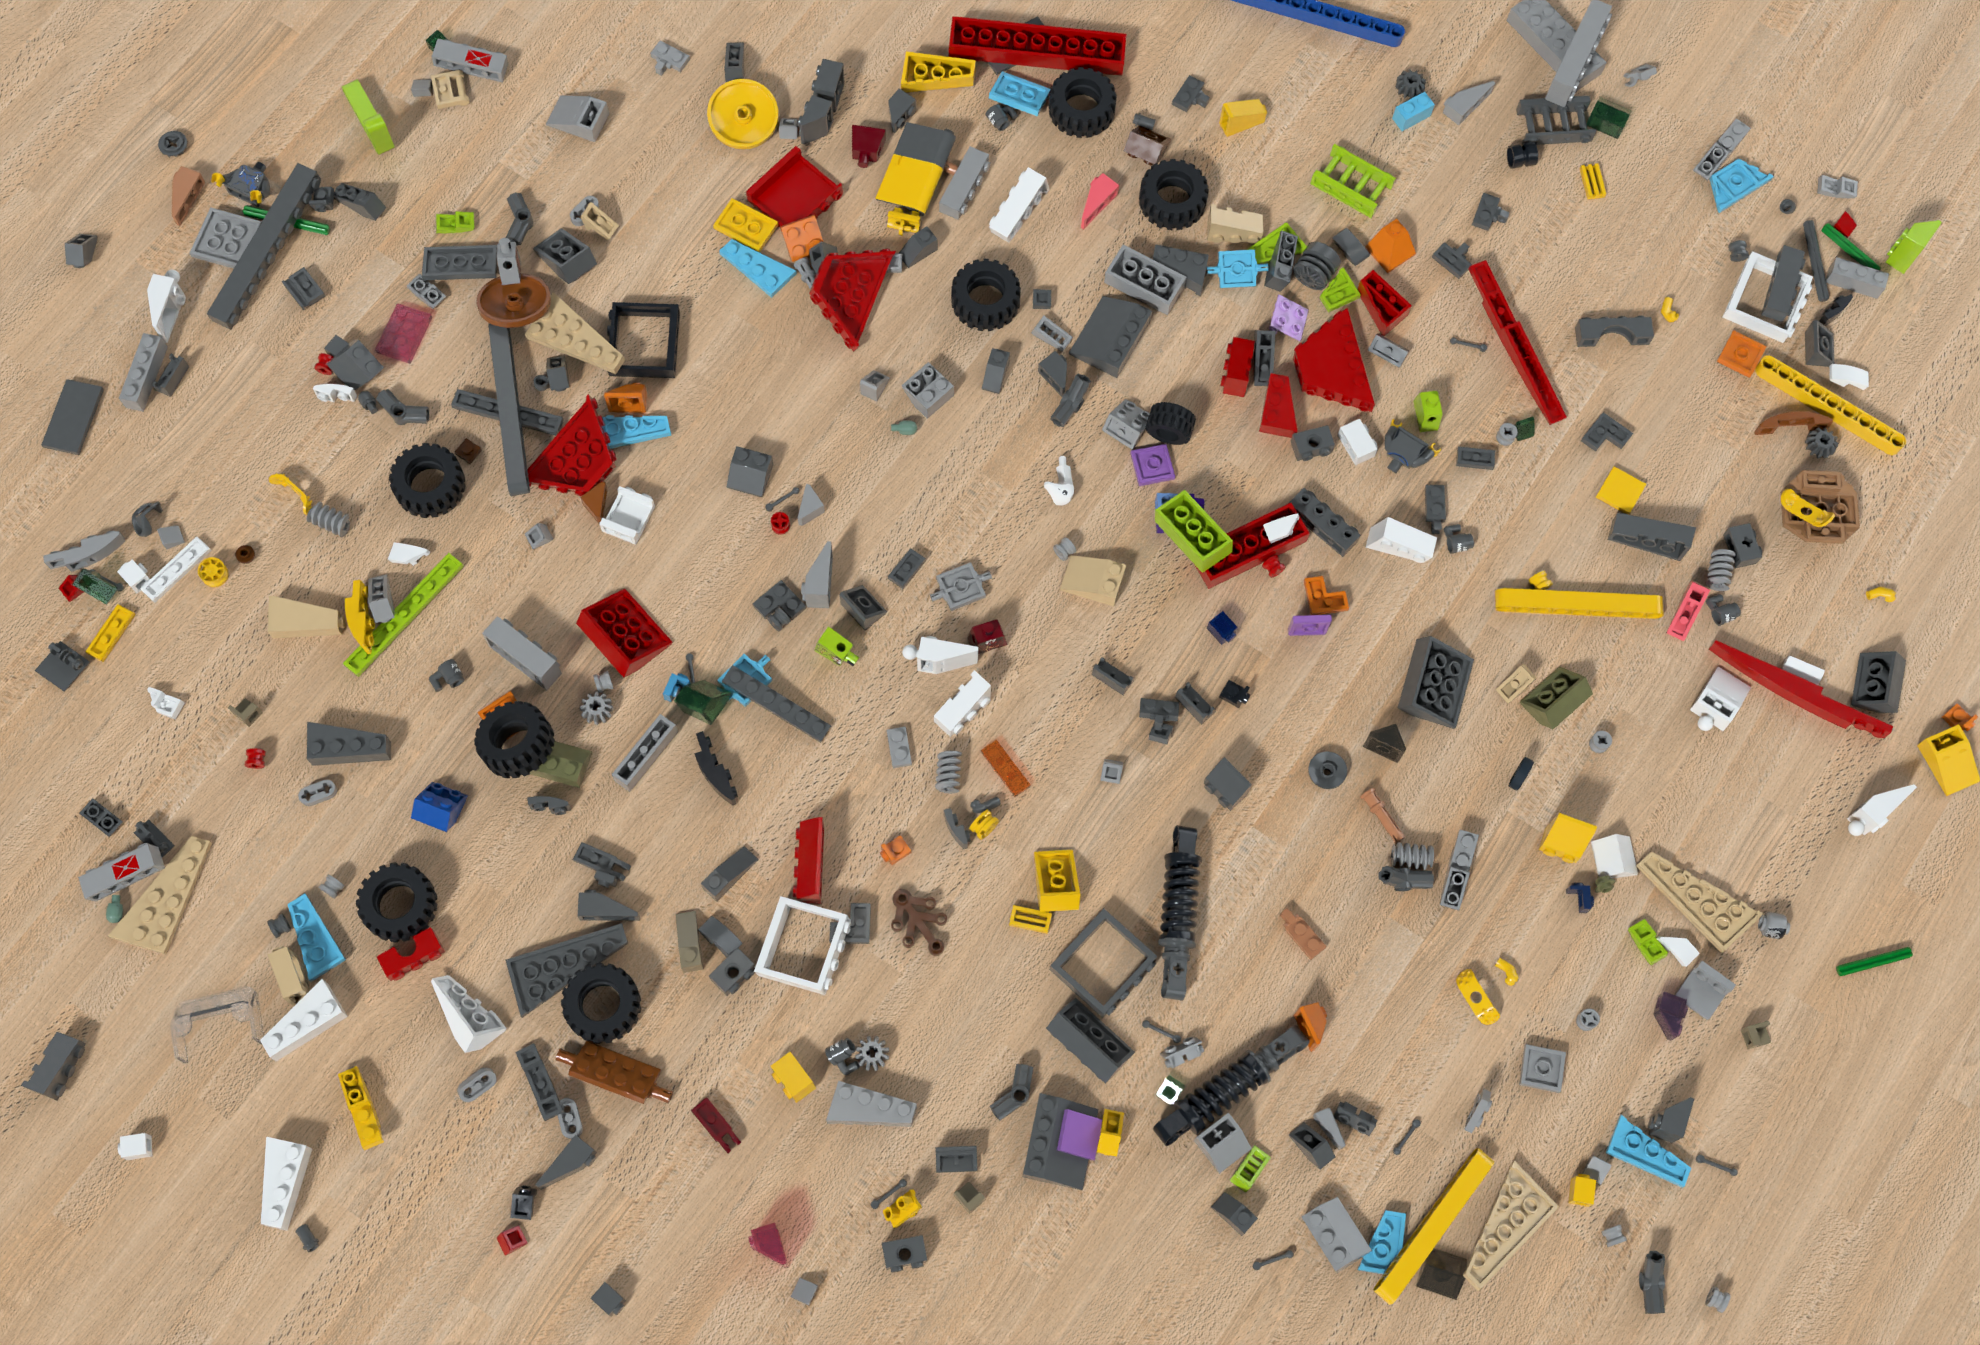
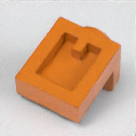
(1958, 715)
(895, 850)

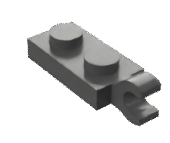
(1435, 506)

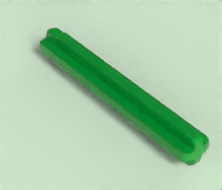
(1849, 247)
(1874, 961)

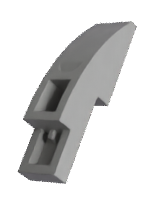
(1722, 149)
(93, 550)
(1458, 870)

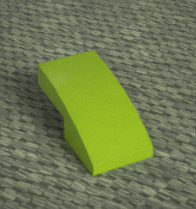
(455, 223)
(1647, 942)

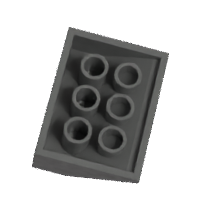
(1111, 334)
(1435, 682)
(1043, 1159)

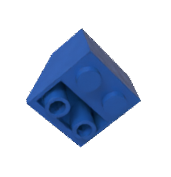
(438, 806)

